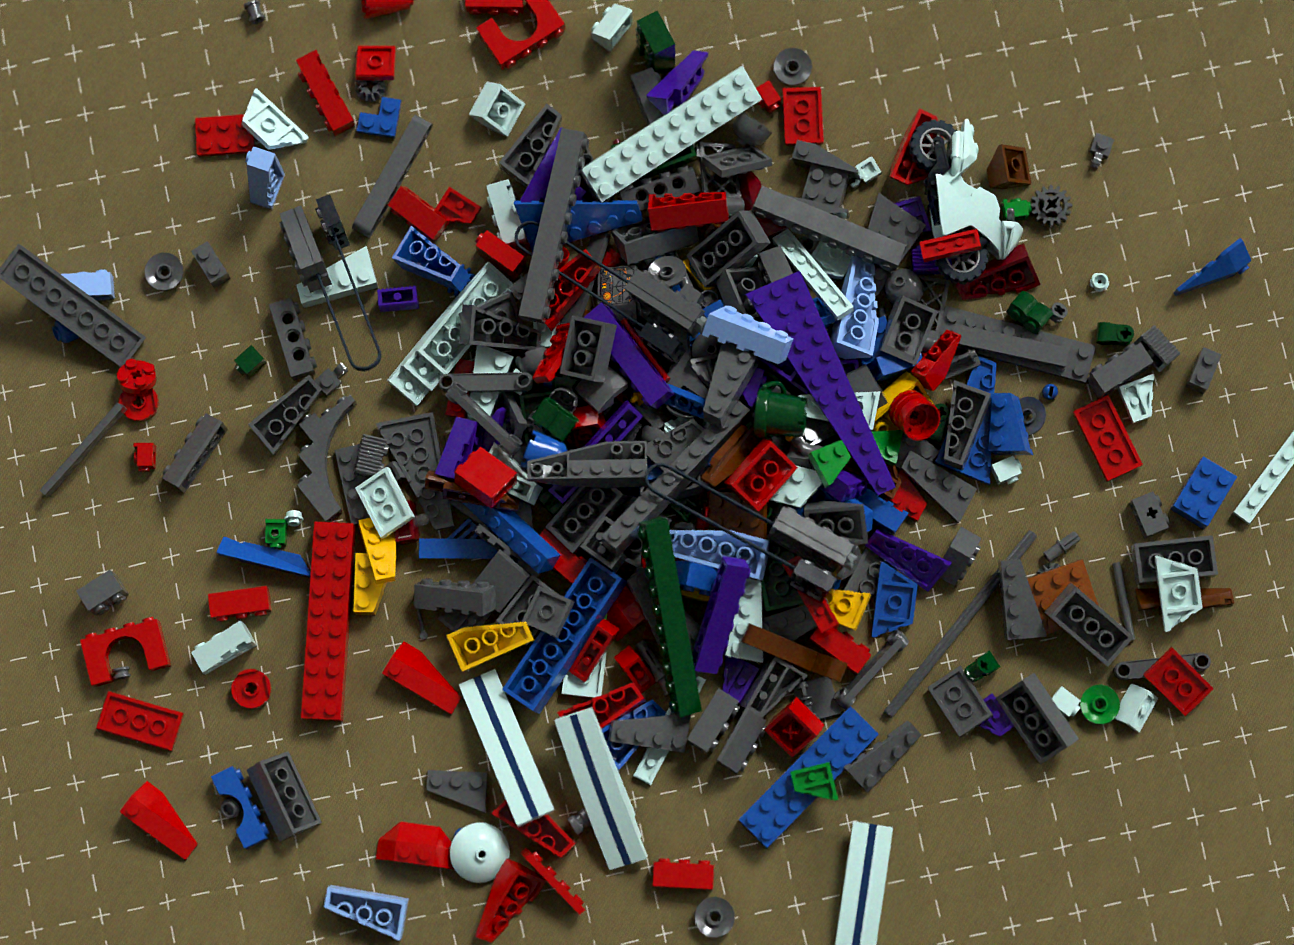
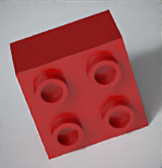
(794, 727)

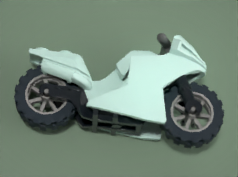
(955, 204)

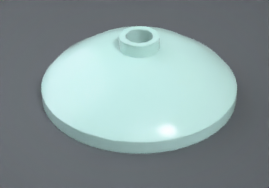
(469, 843)

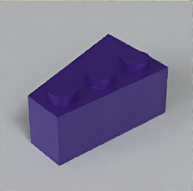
(463, 439)

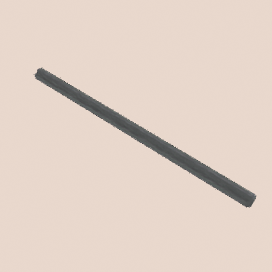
(955, 630)

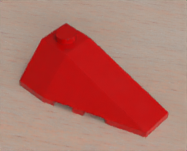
(510, 892)

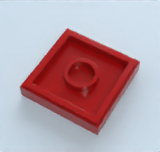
(375, 62)

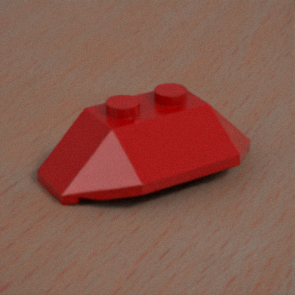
(903, 167)
(415, 845)

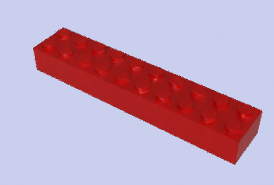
(328, 621)

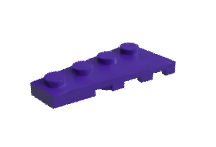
(909, 559)

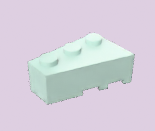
(505, 215)
(223, 647)

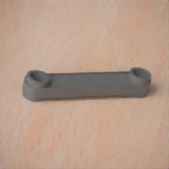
(489, 382)
(509, 443)
(1137, 668)
(846, 695)

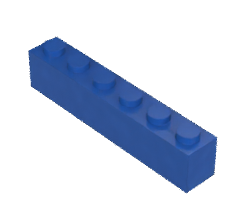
(518, 536)

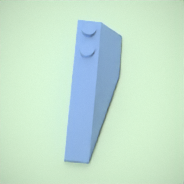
(856, 332)
(710, 545)

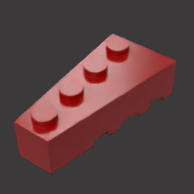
(325, 92)
(566, 293)
(541, 830)

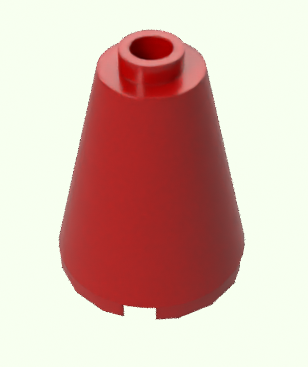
(376, 8)

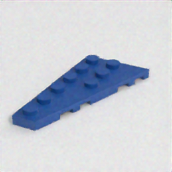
(587, 217)
(979, 459)

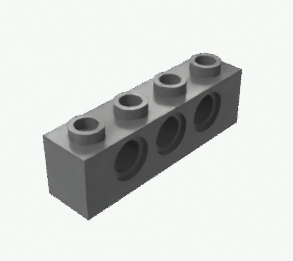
(688, 185)
(280, 311)

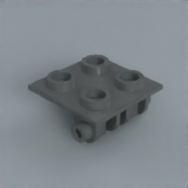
(818, 697)

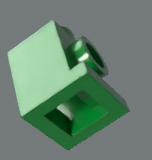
(1021, 208)
(281, 538)

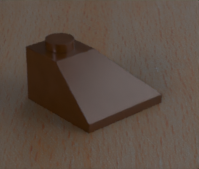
(1008, 168)

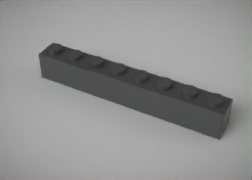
(828, 228)

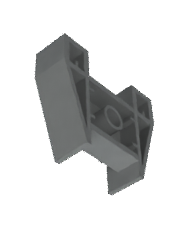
(826, 178)

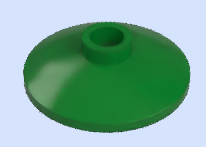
(1109, 700)

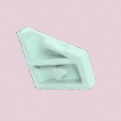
(1138, 398)

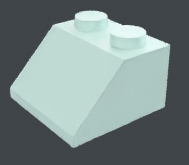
(612, 26)
(497, 108)

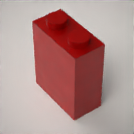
(500, 254)
(485, 477)

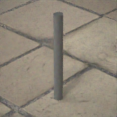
(1123, 598)

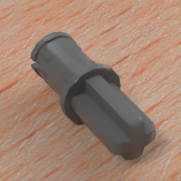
(1061, 546)

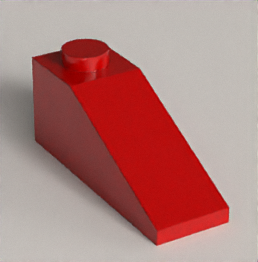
(594, 649)

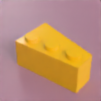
(366, 592)

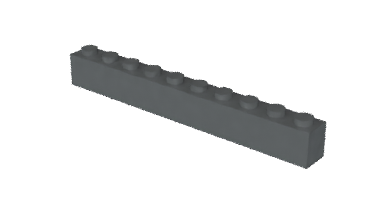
(553, 226)
(669, 483)

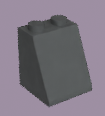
(506, 576)

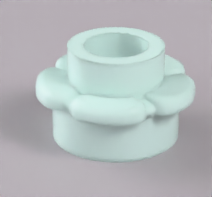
(1104, 281)
(294, 518)

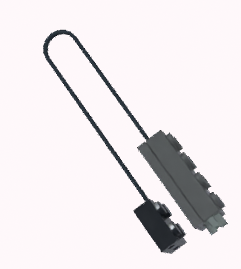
(310, 261)
(657, 298)
(793, 533)

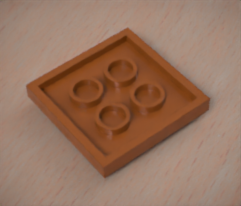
(1050, 584)

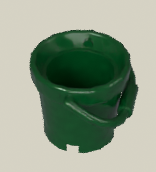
(779, 413)

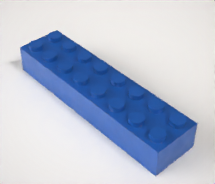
(552, 657)
(780, 803)

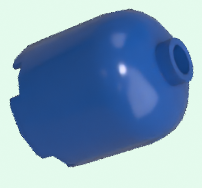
(541, 447)

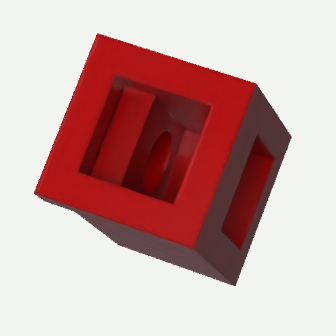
(769, 96)
(145, 456)

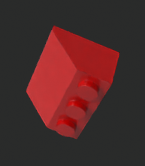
(761, 474)

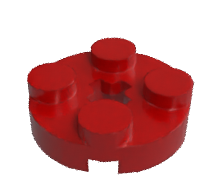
(136, 368)
(146, 409)
(242, 682)

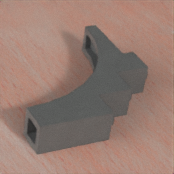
(681, 374)
(320, 431)

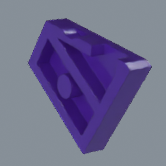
(738, 677)
(1000, 721)

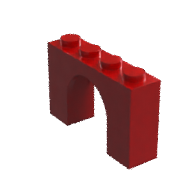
(508, 51)
(97, 648)

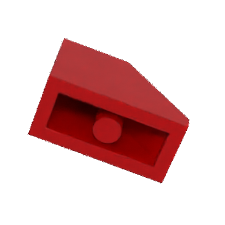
(635, 669)

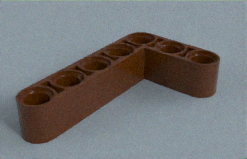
(794, 653)

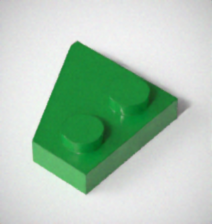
(888, 444)
(829, 461)
(815, 781)

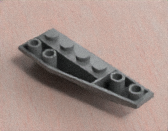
(598, 465)

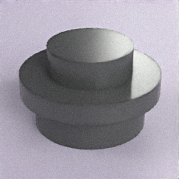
(230, 808)

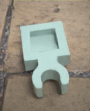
(868, 171)

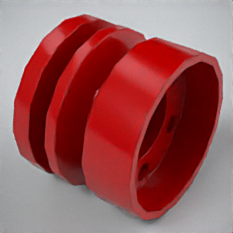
(914, 415)

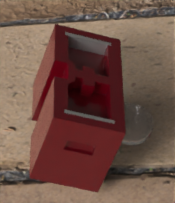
(410, 531)

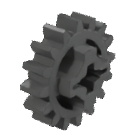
(1046, 200)

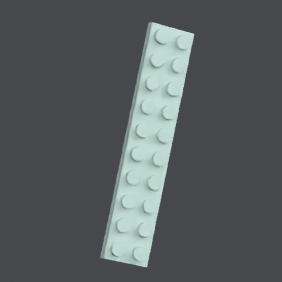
(671, 134)

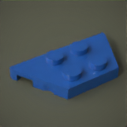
(893, 601)

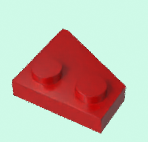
(458, 207)
(908, 498)

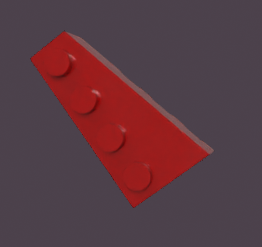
(687, 210)
(610, 705)

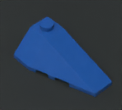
(1227, 264)
(620, 751)

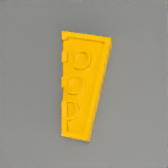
(380, 552)
(847, 606)

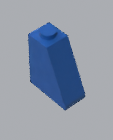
(889, 367)

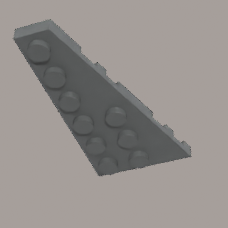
(895, 224)

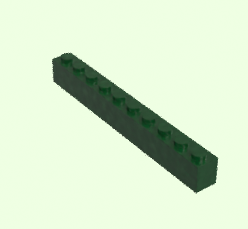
(670, 616)

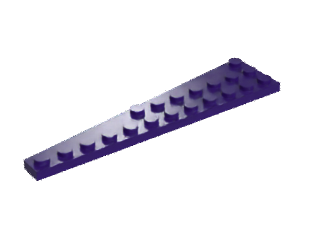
(790, 309)

